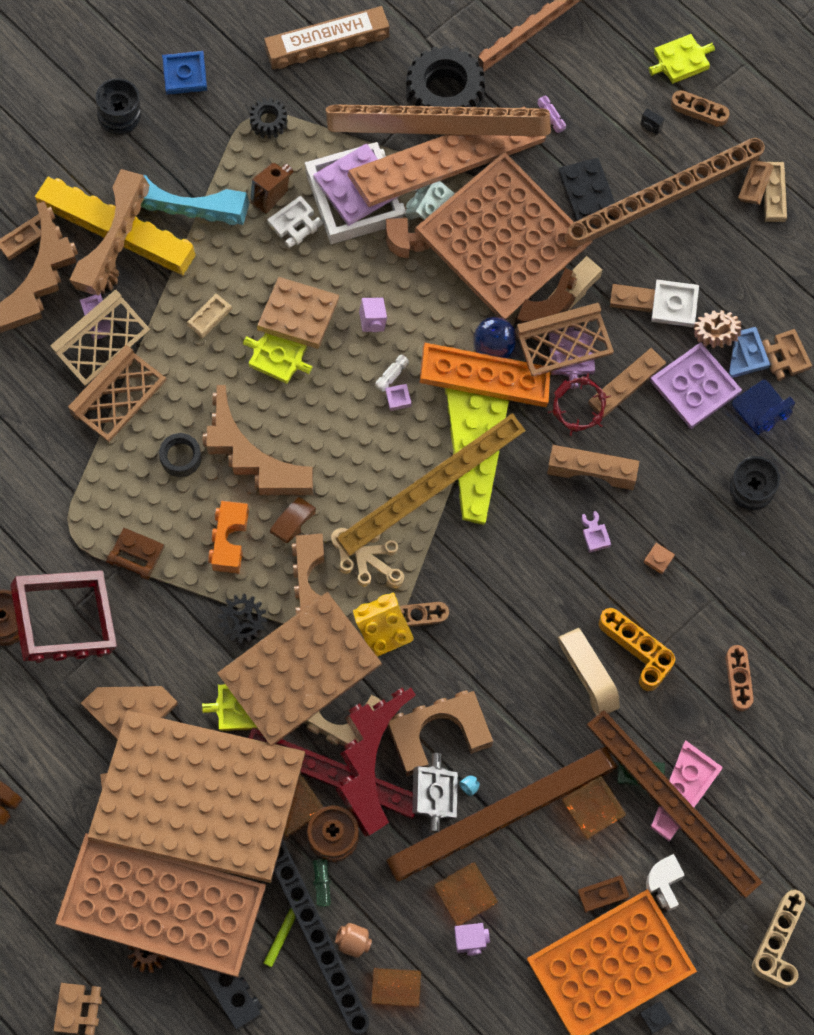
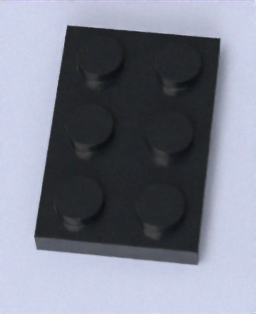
(586, 187)

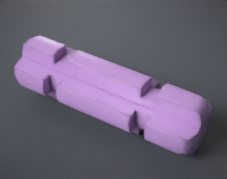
(559, 125)

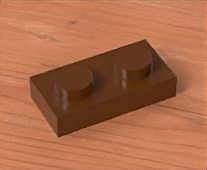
(603, 893)

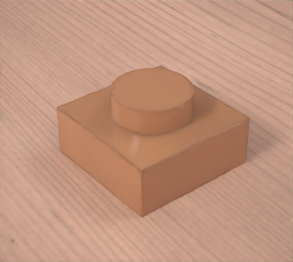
(659, 558)

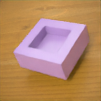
(398, 397)

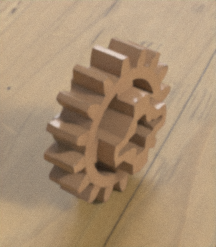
(717, 329)

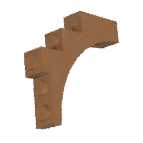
(53, 254)
(271, 475)

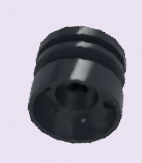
(118, 106)
(763, 476)

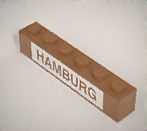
(327, 37)

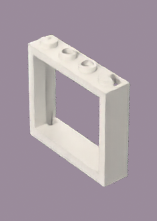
(361, 227)

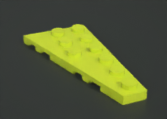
(470, 418)

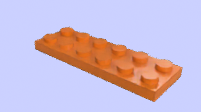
(483, 375)

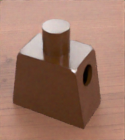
(270, 186)

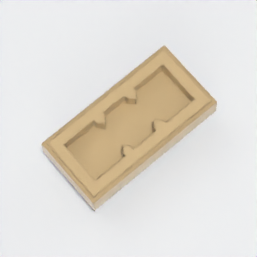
(209, 315)

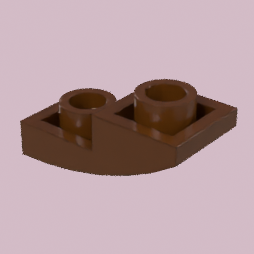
(292, 519)

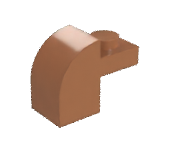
(401, 241)

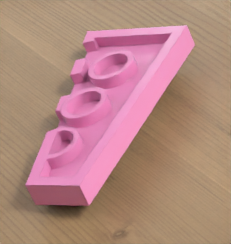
(692, 778)

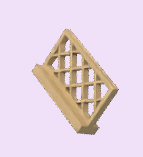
(86, 324)

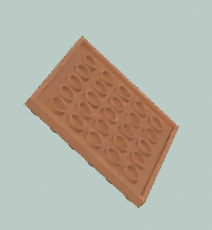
(501, 236)

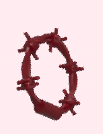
(563, 389)

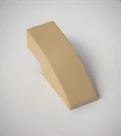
(587, 274)

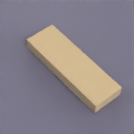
(775, 195)

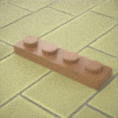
(629, 381)

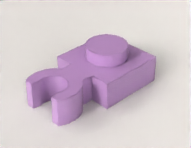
(595, 536)

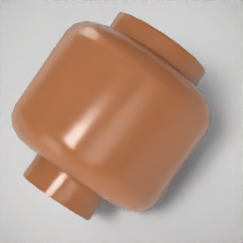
(353, 940)

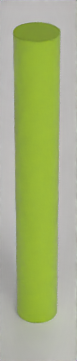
(280, 938)

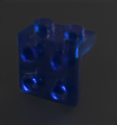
(763, 407)

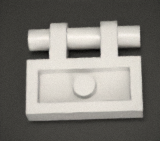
(290, 217)

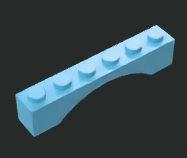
(224, 206)

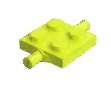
(681, 58)
(277, 357)
(229, 711)

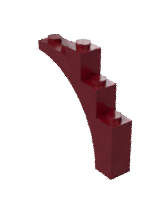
(360, 792)

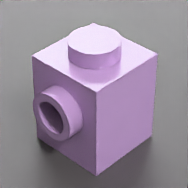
(372, 314)
(471, 938)

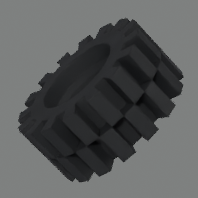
(268, 128)

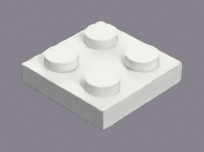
(675, 303)

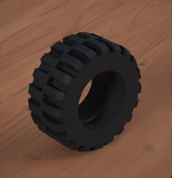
(445, 63)

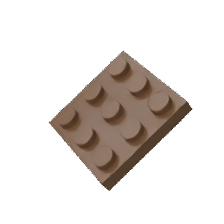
(298, 312)

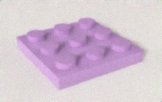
(340, 189)
(695, 385)

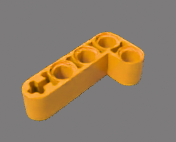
(633, 644)

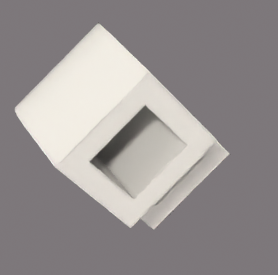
(660, 877)

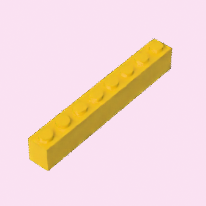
(97, 217)

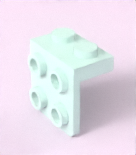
(427, 200)

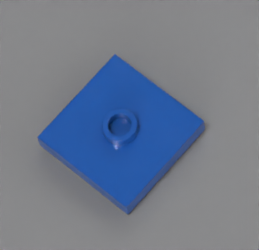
(184, 72)

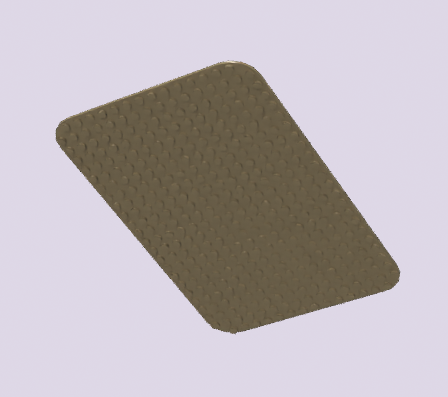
(316, 420)

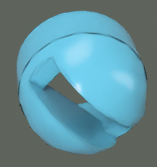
(469, 785)

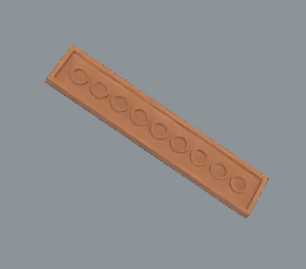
(432, 163)

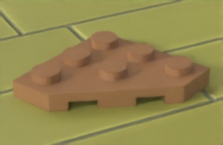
(110, 704)

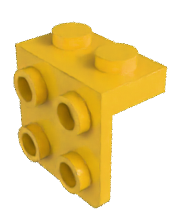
(383, 624)

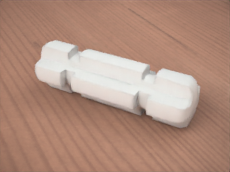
(392, 373)

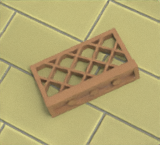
(561, 321)
(106, 379)

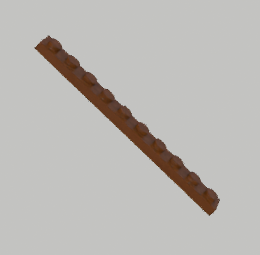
(674, 804)

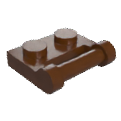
(137, 547)

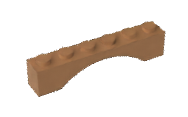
(92, 271)

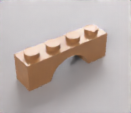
(615, 470)
(309, 554)

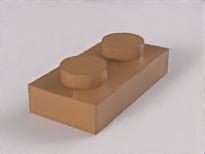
(755, 182)
(632, 298)

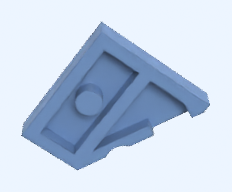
(748, 354)

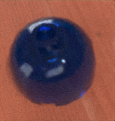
(494, 337)

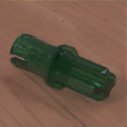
(322, 882)

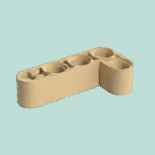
(590, 671)
(782, 936)

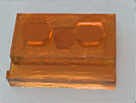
(396, 987)

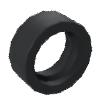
(175, 439)

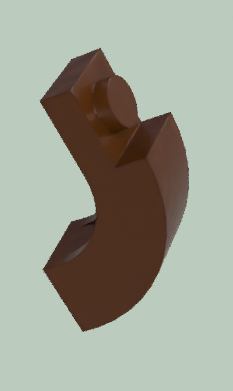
(557, 303)

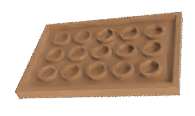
(299, 668)

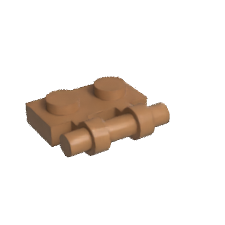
(792, 352)
(70, 1009)

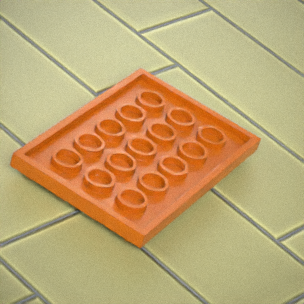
(611, 965)

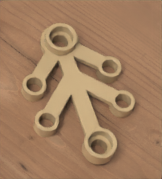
(365, 555)

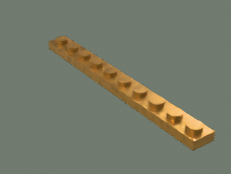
(430, 485)

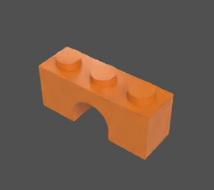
(230, 518)

